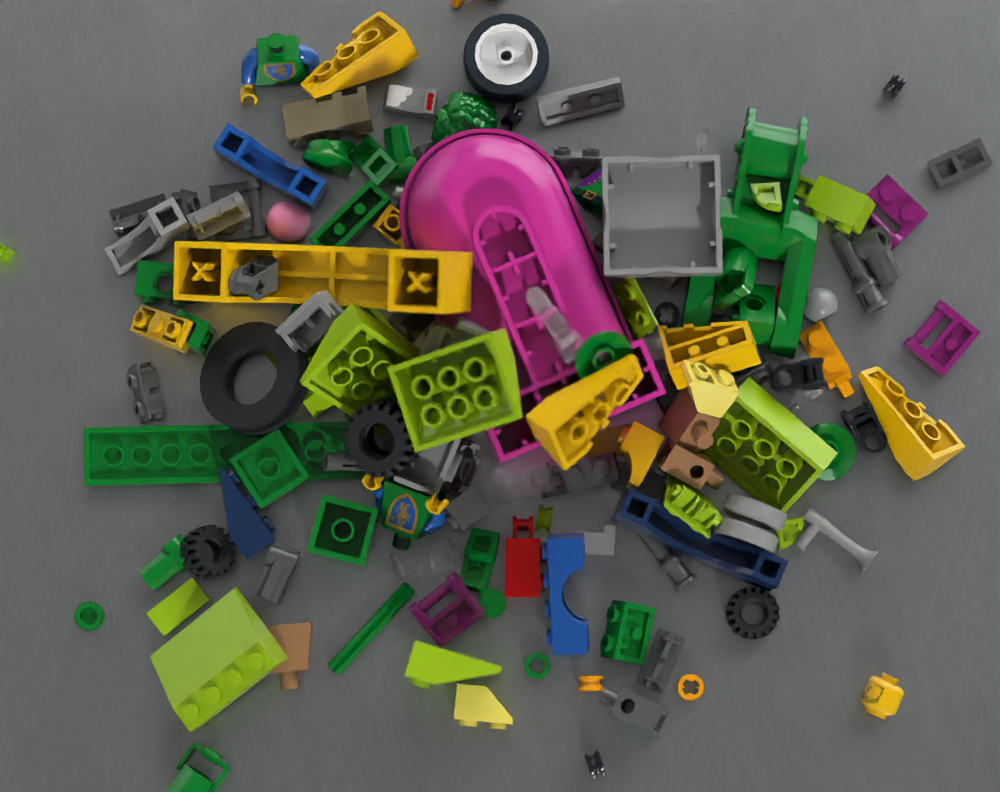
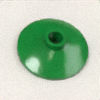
(612, 345)
(841, 442)

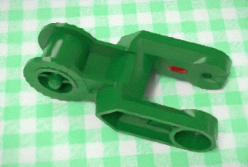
(788, 236)

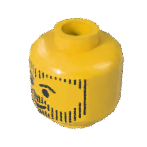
(882, 696)

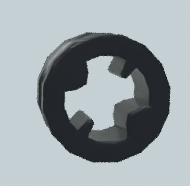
(895, 84)
(513, 116)
(675, 316)
(595, 764)

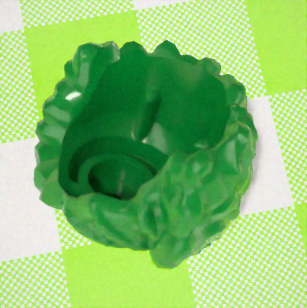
(463, 113)

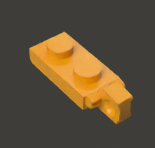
(818, 343)

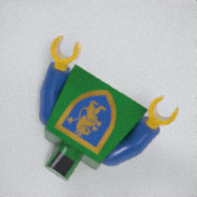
(276, 61)
(406, 510)

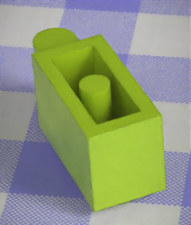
(835, 203)

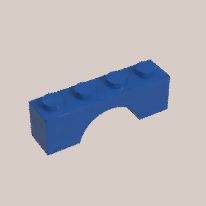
(268, 167)
(568, 630)

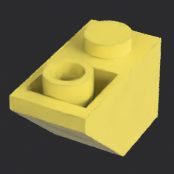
(709, 388)
(479, 704)

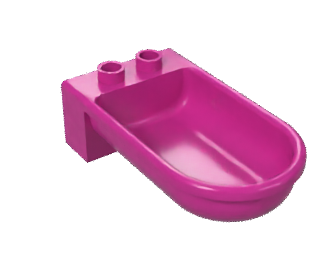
(519, 219)

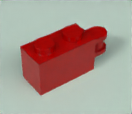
(523, 563)

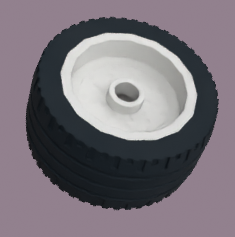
(500, 79)

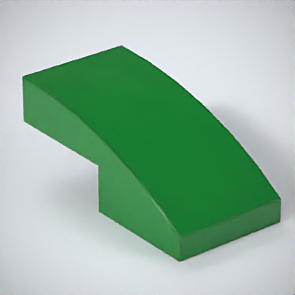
(374, 160)
(479, 559)

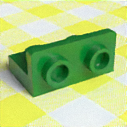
(627, 632)

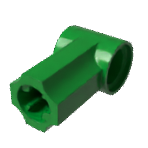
(399, 148)
(164, 565)

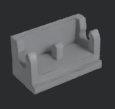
(310, 321)

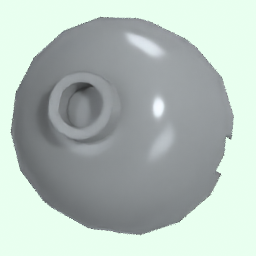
(462, 468)

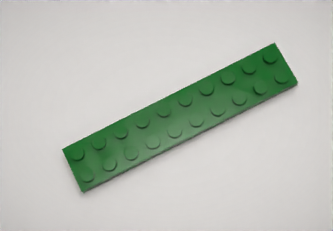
(197, 452)

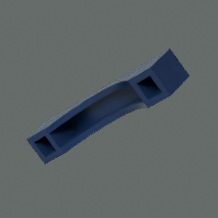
(728, 555)

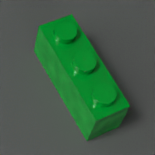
(353, 217)

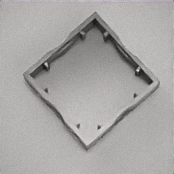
(662, 216)

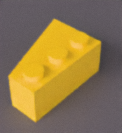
(718, 346)

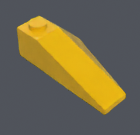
(374, 51)
(573, 415)
(913, 436)

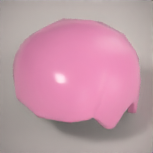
(287, 222)

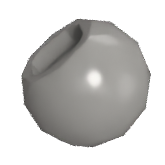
(820, 303)

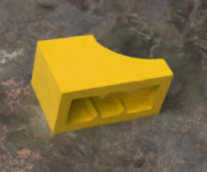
(639, 448)

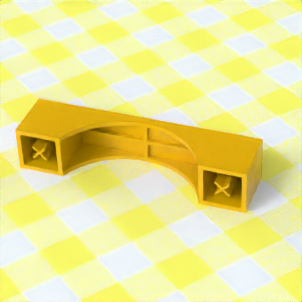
(358, 275)

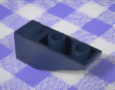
(243, 523)

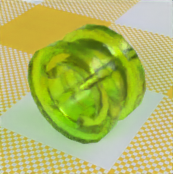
(5, 254)
(544, 518)

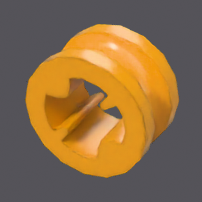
(590, 683)
(689, 696)

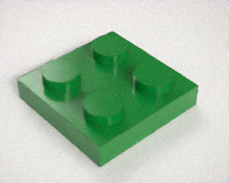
(269, 468)

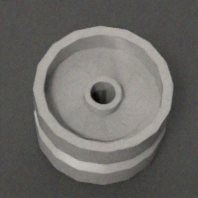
(752, 519)

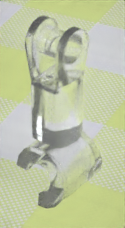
(568, 339)

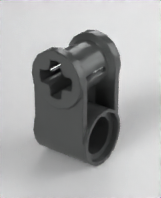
(255, 278)

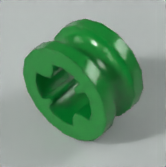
(533, 674)

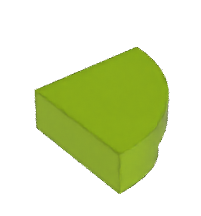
(767, 195)
(790, 532)

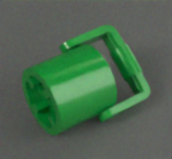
(737, 276)
(191, 779)

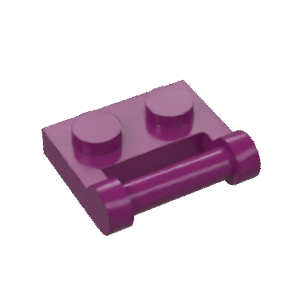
(897, 207)
(948, 345)
(452, 618)

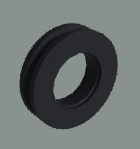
(222, 365)

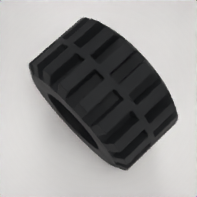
(363, 445)

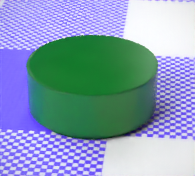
(492, 602)
(89, 616)

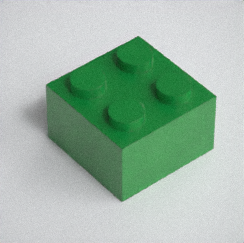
(343, 531)

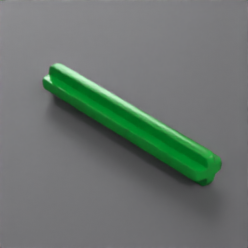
(371, 628)

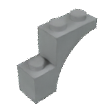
(149, 237)

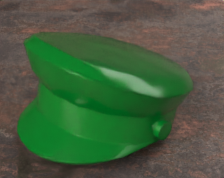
(329, 156)

